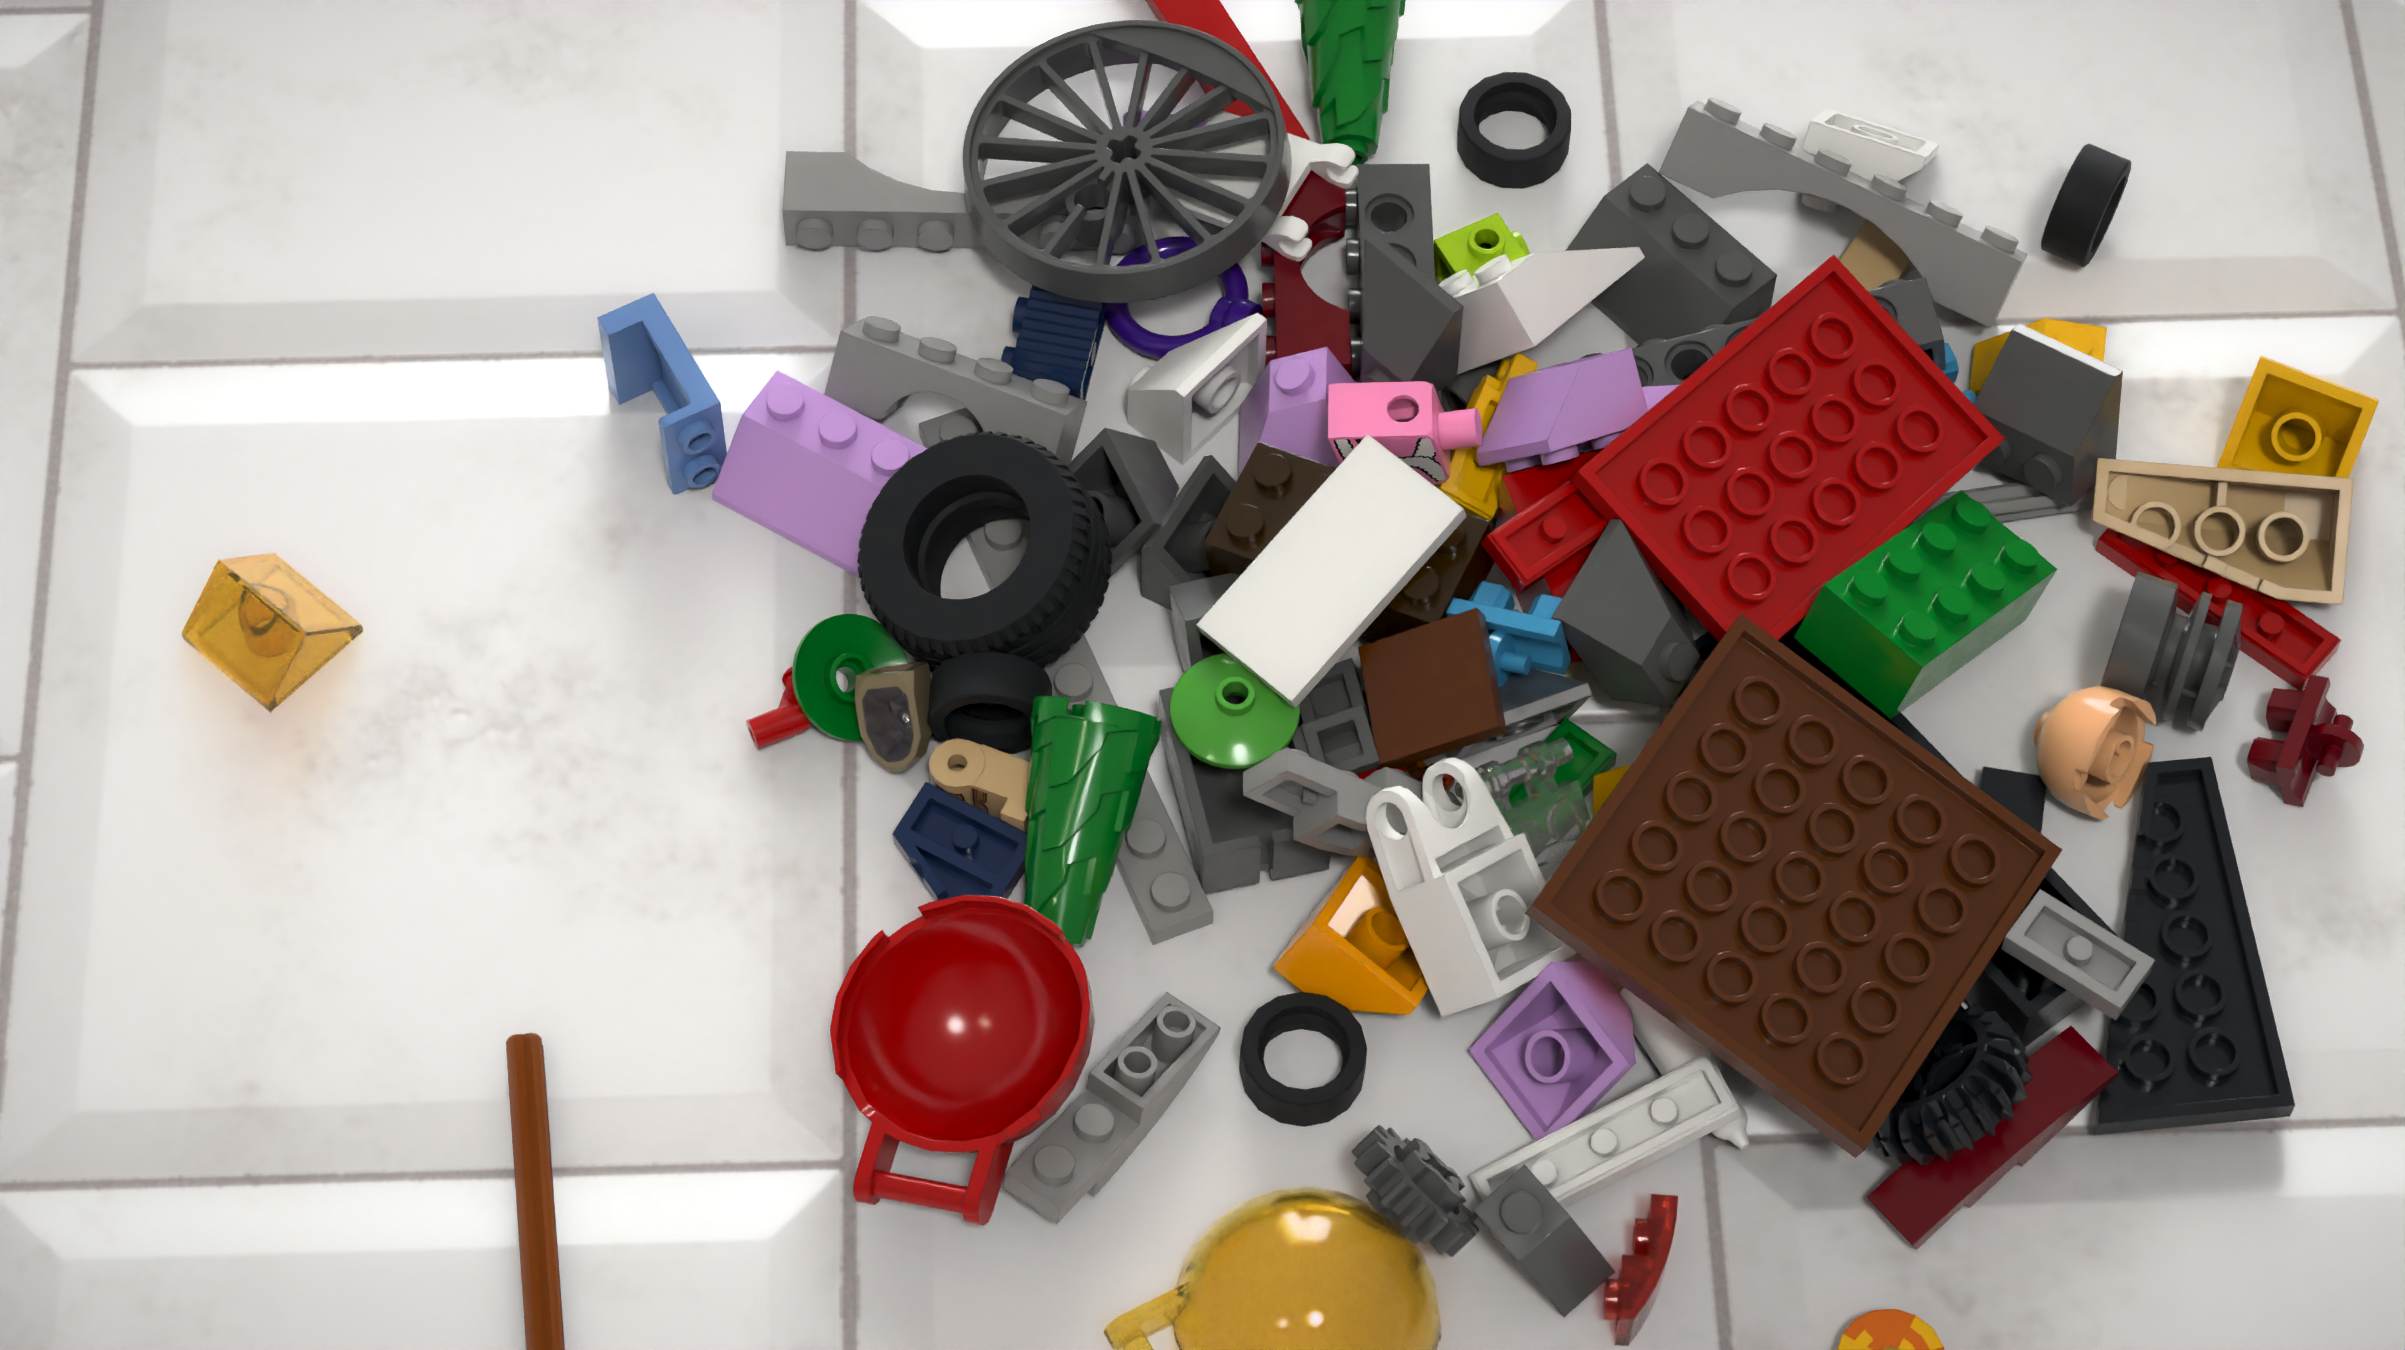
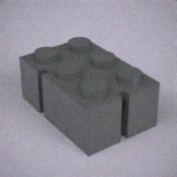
(1229, 832)

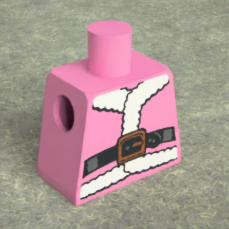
(1404, 421)

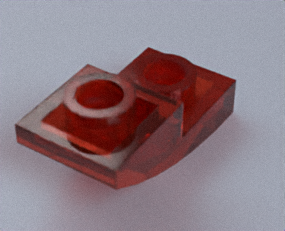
(1640, 1275)

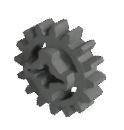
(1415, 1190)

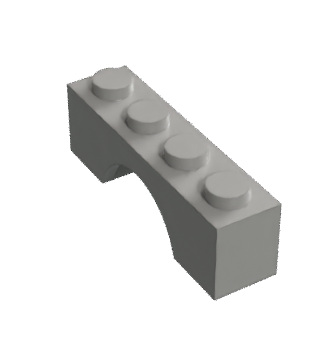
(882, 367)

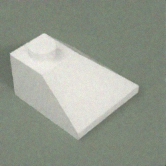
(1869, 148)
(1197, 387)

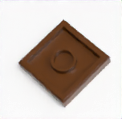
(1432, 689)

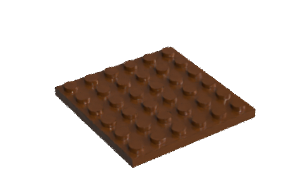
(1795, 885)

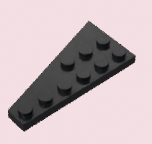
(2201, 1026)

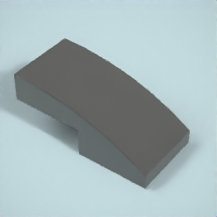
(1339, 721)

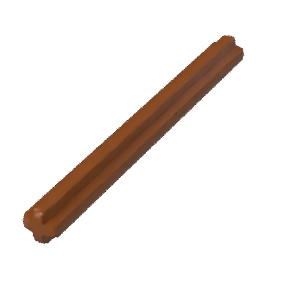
(534, 1193)

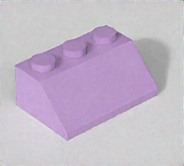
(809, 468)

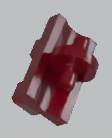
(2314, 741)

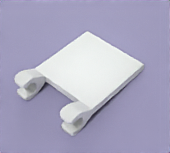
(1287, 232)

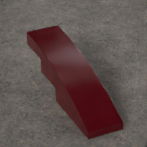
(2063, 1082)

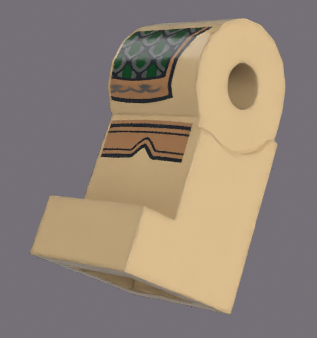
(983, 779)

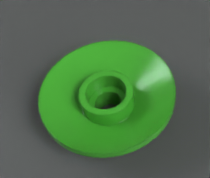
(1227, 732)

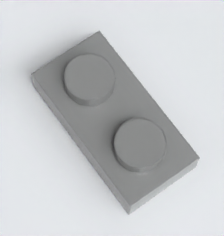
(2077, 954)

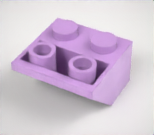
(1564, 411)

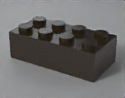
(1276, 488)

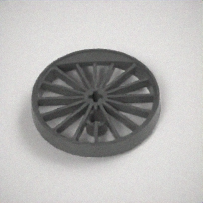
(1125, 162)

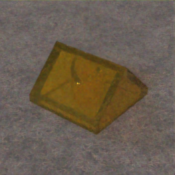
(266, 626)

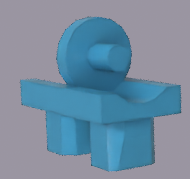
(1518, 638)

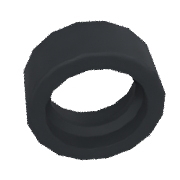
(1520, 94)
(2085, 205)
(976, 678)
(1310, 1013)

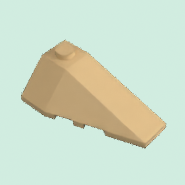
(2246, 525)

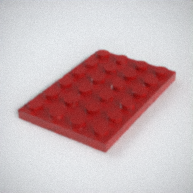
(1788, 456)

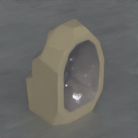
(894, 713)

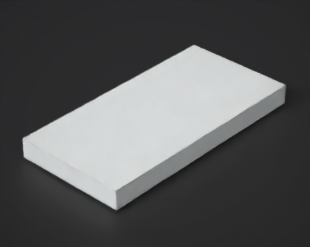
(1331, 570)

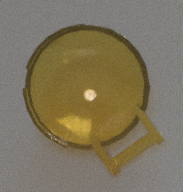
(1295, 1276)

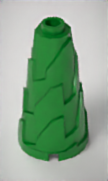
(1350, 67)
(1079, 803)

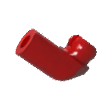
(781, 722)

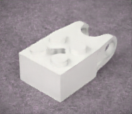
(1462, 889)

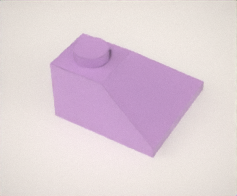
(1291, 407)
(1558, 1046)

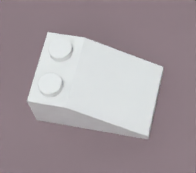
(1527, 299)

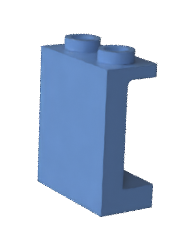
(647, 355)

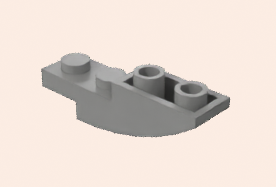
(1326, 801)
(1115, 1111)

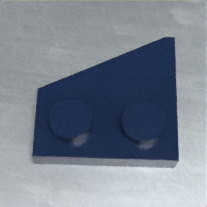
(959, 847)

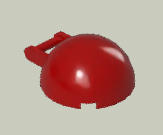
(960, 1043)

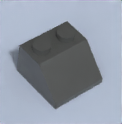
(2053, 412)

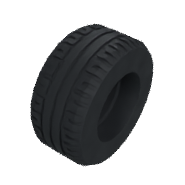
(943, 499)

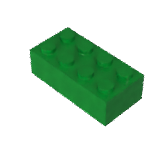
(1925, 603)

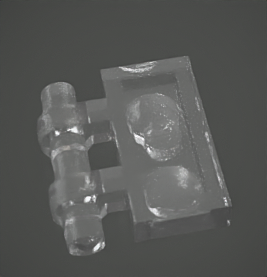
(1552, 812)

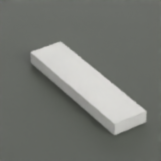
(1622, 1134)

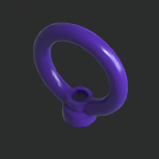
(1227, 310)

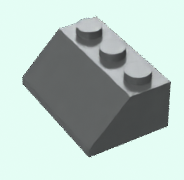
(1690, 268)

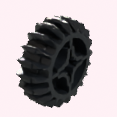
(1958, 1090)

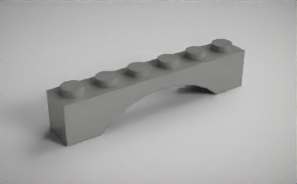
(847, 204)
(1961, 265)

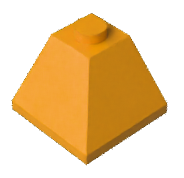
(1356, 948)

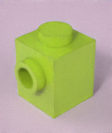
(1475, 246)

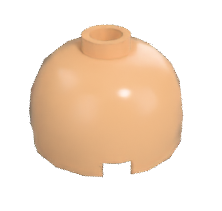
(2094, 748)

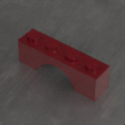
(1300, 315)

